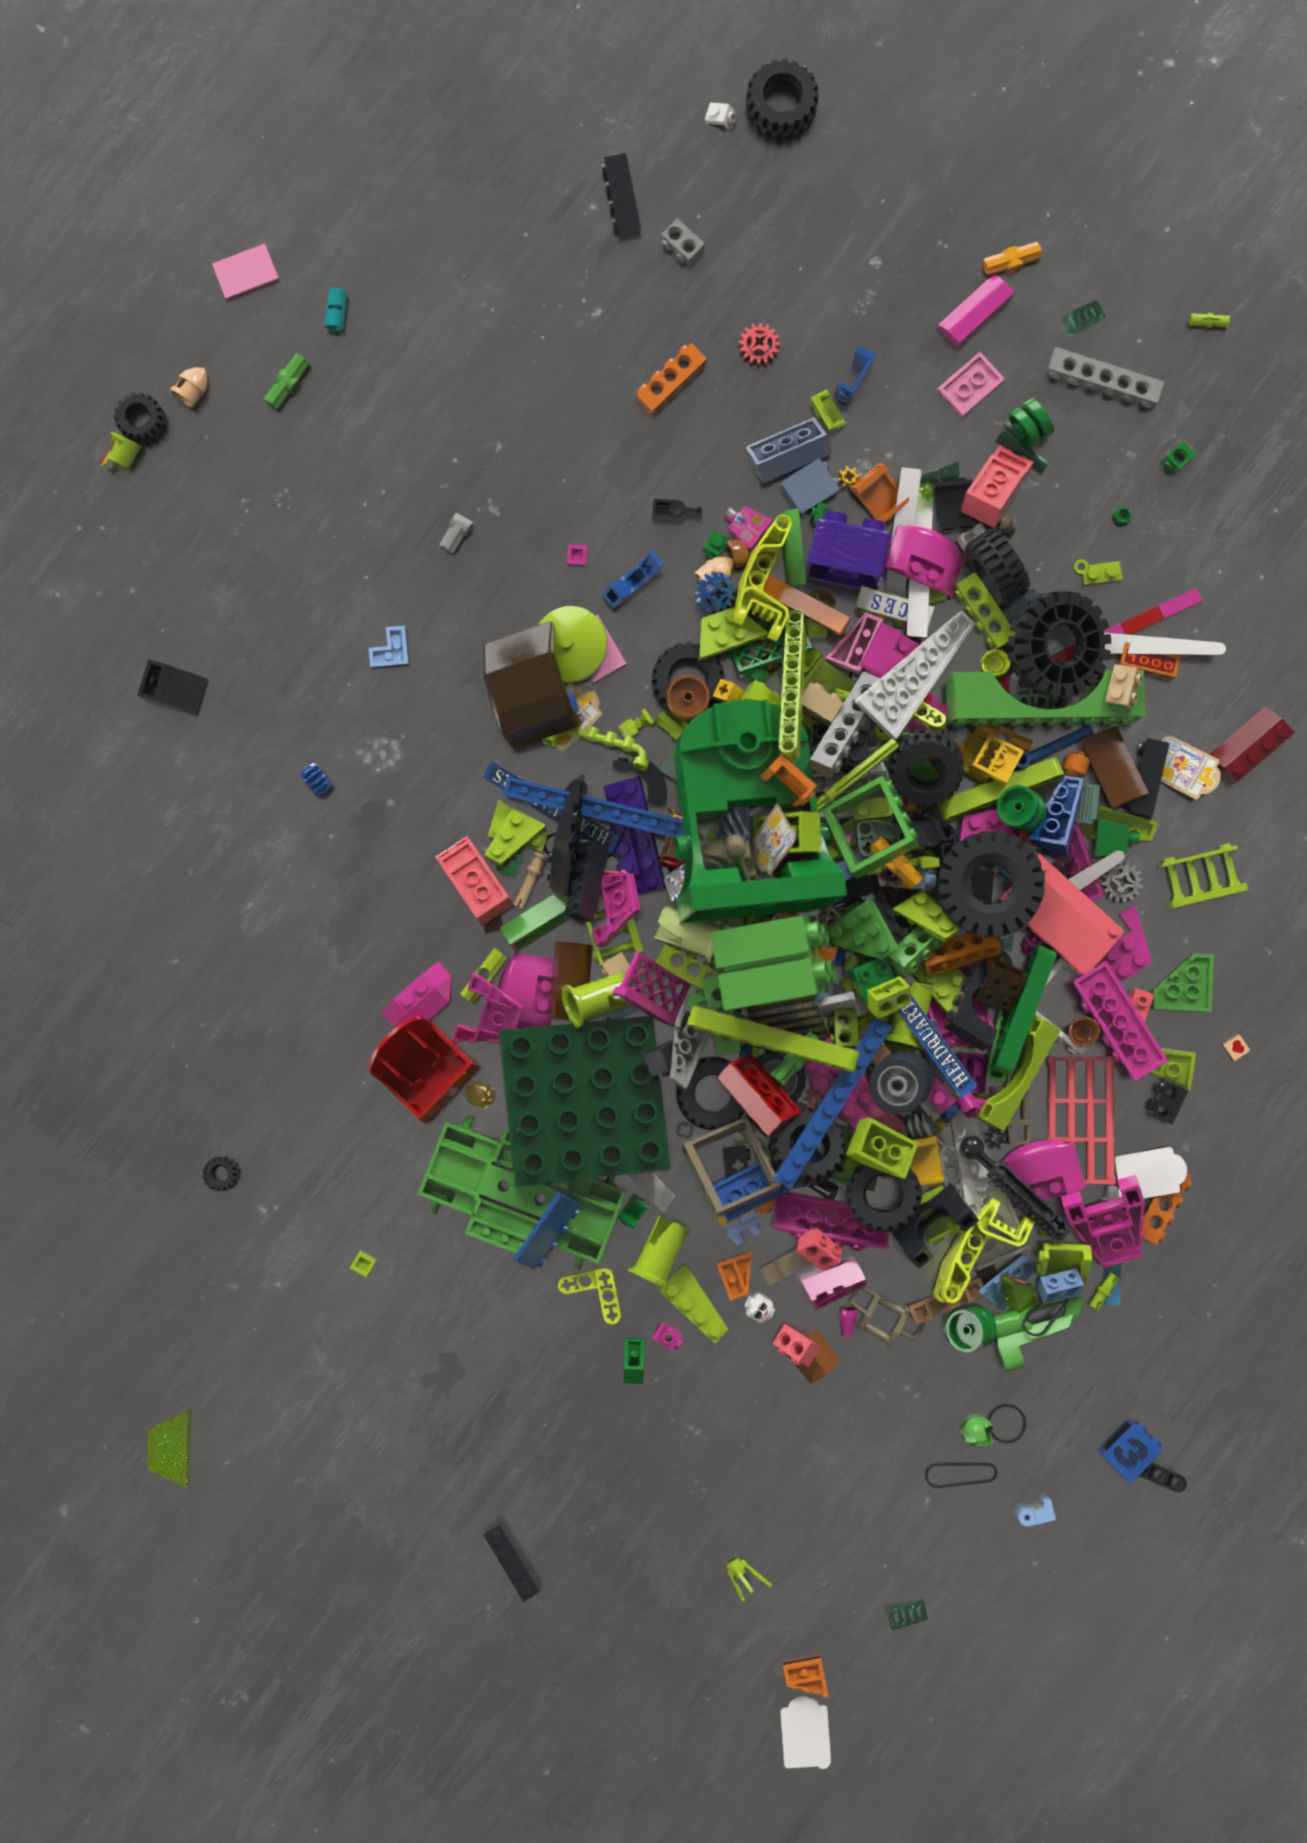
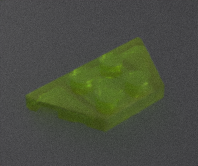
(169, 1449)

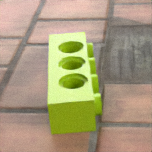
(973, 584)
(689, 959)

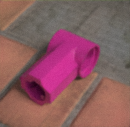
(970, 1106)

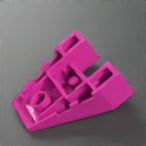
(1110, 1226)

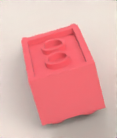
(996, 486)
(474, 881)

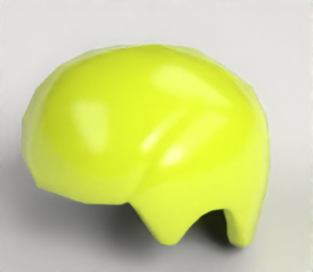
(996, 662)

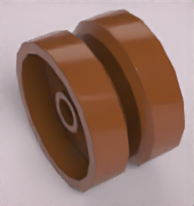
(689, 686)

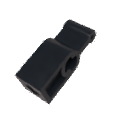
(664, 509)

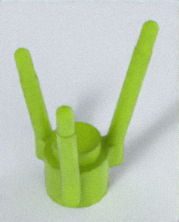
(736, 1569)

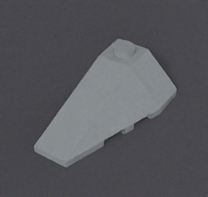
(687, 1049)

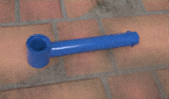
(1054, 746)

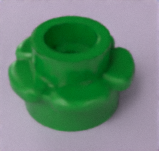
(1123, 510)

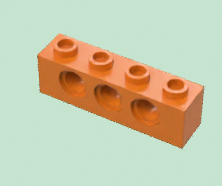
(654, 402)
(972, 949)
(1165, 1217)

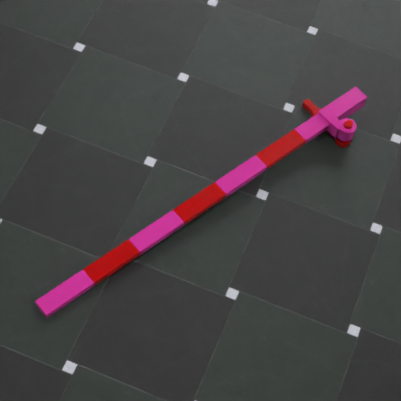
(1127, 627)

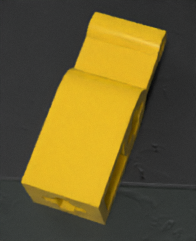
(727, 691)

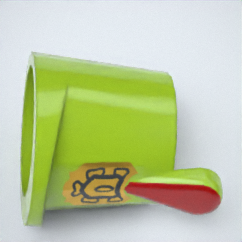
(121, 451)

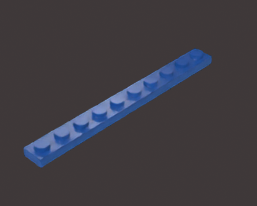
(595, 808)
(831, 1105)

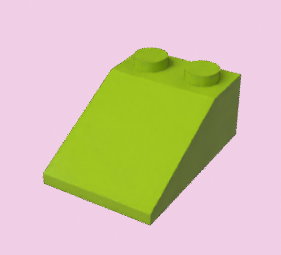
(881, 1148)

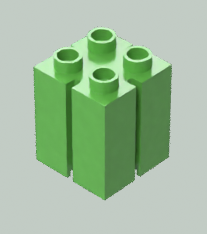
(772, 961)

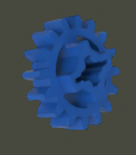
(708, 587)

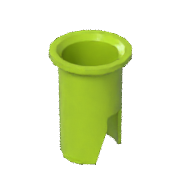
(593, 999)
(900, 1032)
(660, 1251)

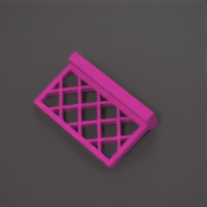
(642, 1001)

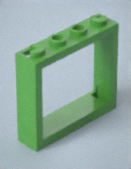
(888, 854)

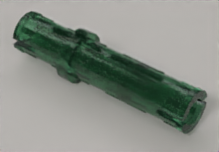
(1022, 450)

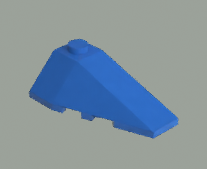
(1061, 811)

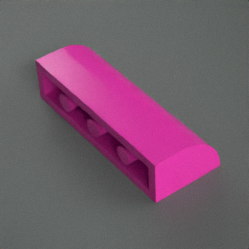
(976, 310)

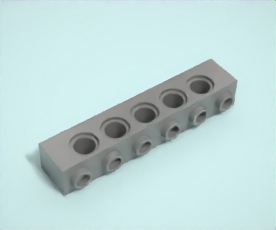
(1114, 374)
(829, 764)

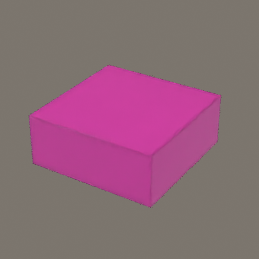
(577, 555)

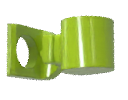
(631, 727)

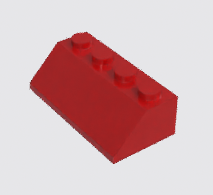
(759, 1094)

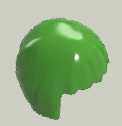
(978, 1432)

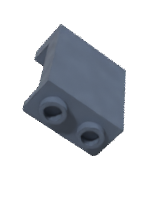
(810, 486)

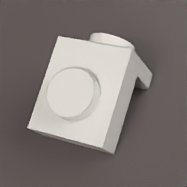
(721, 115)
(969, 535)

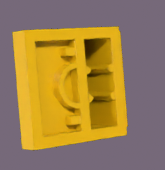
(989, 758)

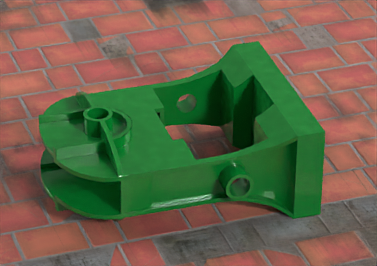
(721, 769)

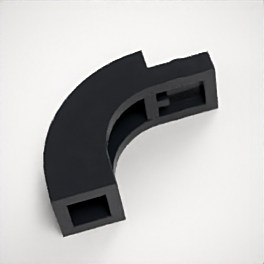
(656, 783)

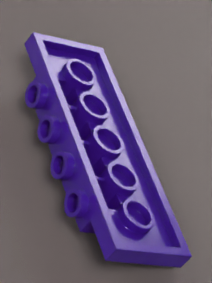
(635, 848)

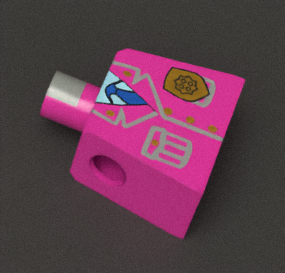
(747, 525)

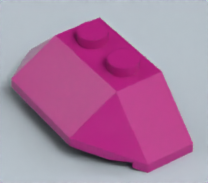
(422, 997)

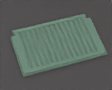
(1088, 802)

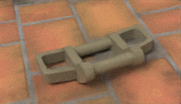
(1024, 1112)
(878, 1299)

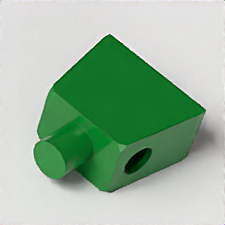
(1113, 837)

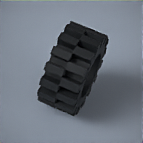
(209, 1170)

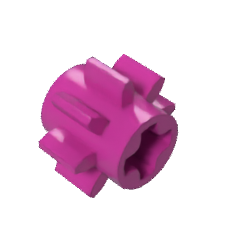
(1031, 942)

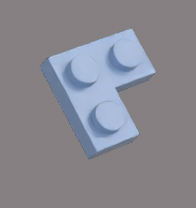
(394, 653)

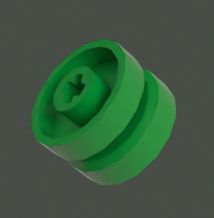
(1031, 423)
(1021, 808)
(971, 1328)

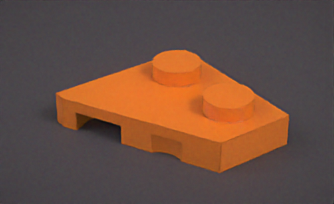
(736, 1274)
(806, 1676)

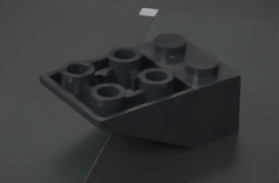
(171, 687)
(858, 752)

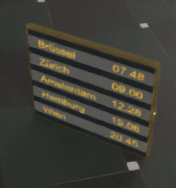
(792, 1015)

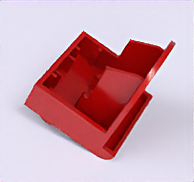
(421, 1066)

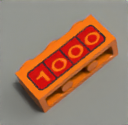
(1153, 664)

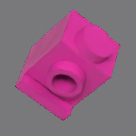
(662, 1331)

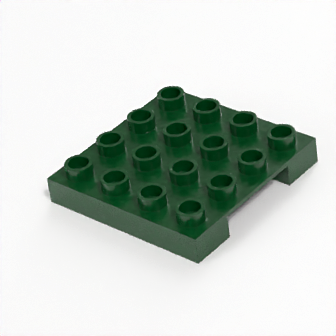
(582, 1101)

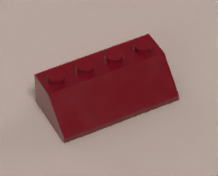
(1251, 744)

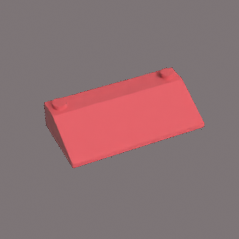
(1071, 922)

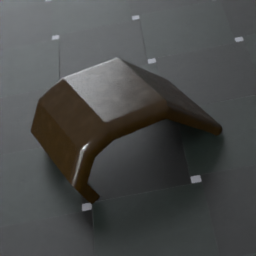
(527, 686)

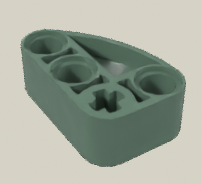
(1029, 697)
(876, 830)

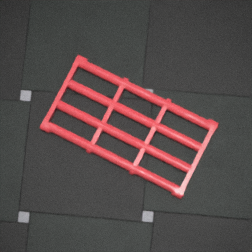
(1110, 1063)

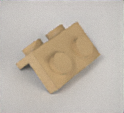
(1124, 686)

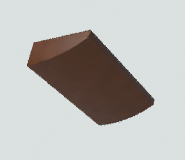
(1114, 767)
(570, 968)

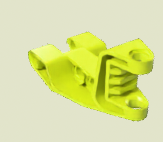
(752, 596)
(953, 1273)

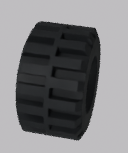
(132, 404)

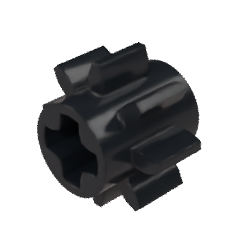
(1000, 1140)

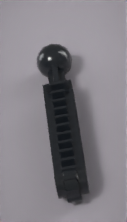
(1015, 1188)

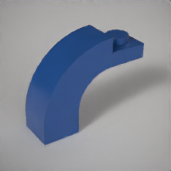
(634, 580)

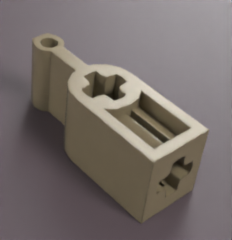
(784, 1266)

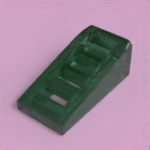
(1072, 322)
(948, 472)
(898, 1609)

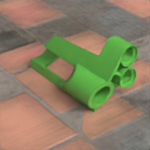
(1012, 1335)

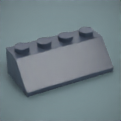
(789, 450)

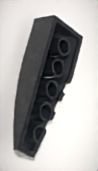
(567, 841)

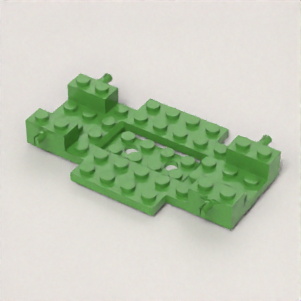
(463, 1171)

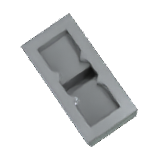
(686, 239)

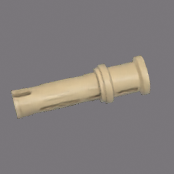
(534, 871)

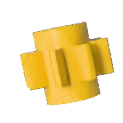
(845, 483)

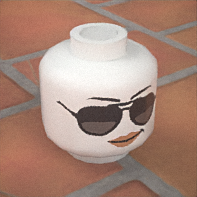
(759, 1308)

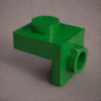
(819, 512)
(633, 1211)

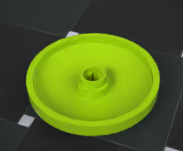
(579, 642)

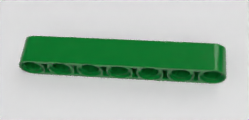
(1023, 1011)

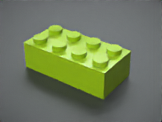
(806, 829)

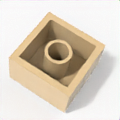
(821, 704)

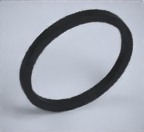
(1024, 1423)

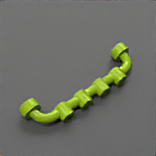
(610, 740)

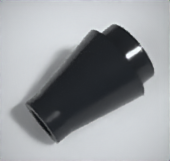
(826, 1189)

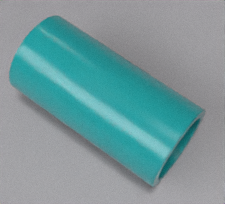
(335, 309)

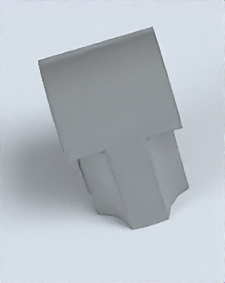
(458, 528)

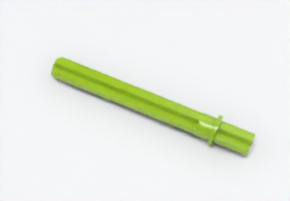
(857, 773)

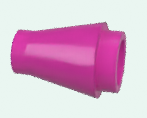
(848, 1320)

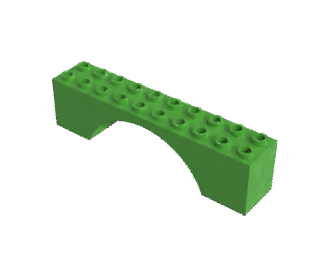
(981, 700)

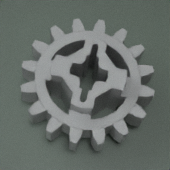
(1119, 890)

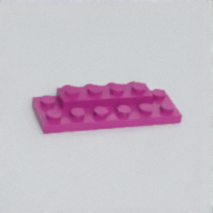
(1119, 1021)
(860, 1101)
(803, 1213)

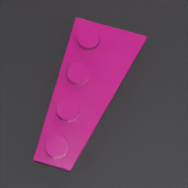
(1082, 861)

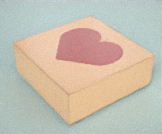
(1236, 1047)

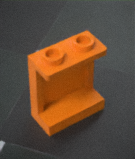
(878, 493)
(792, 778)

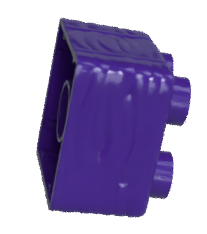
(847, 551)

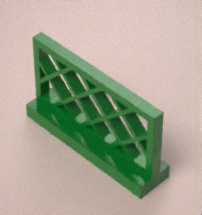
(773, 658)

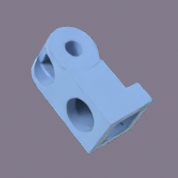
(1038, 1514)

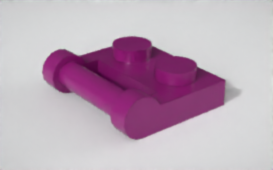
(976, 1068)

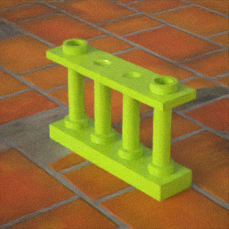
(1215, 890)
(633, 944)

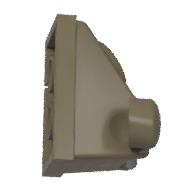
(729, 853)

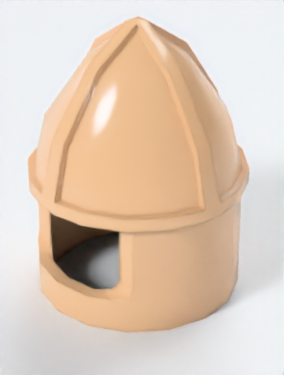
(190, 386)
(717, 564)

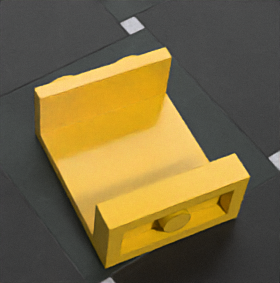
(927, 1161)

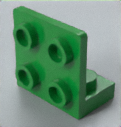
(870, 974)

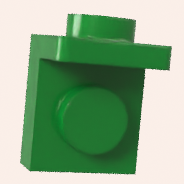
(715, 545)

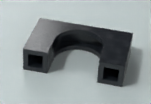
(869, 888)
(962, 1019)
(945, 1204)

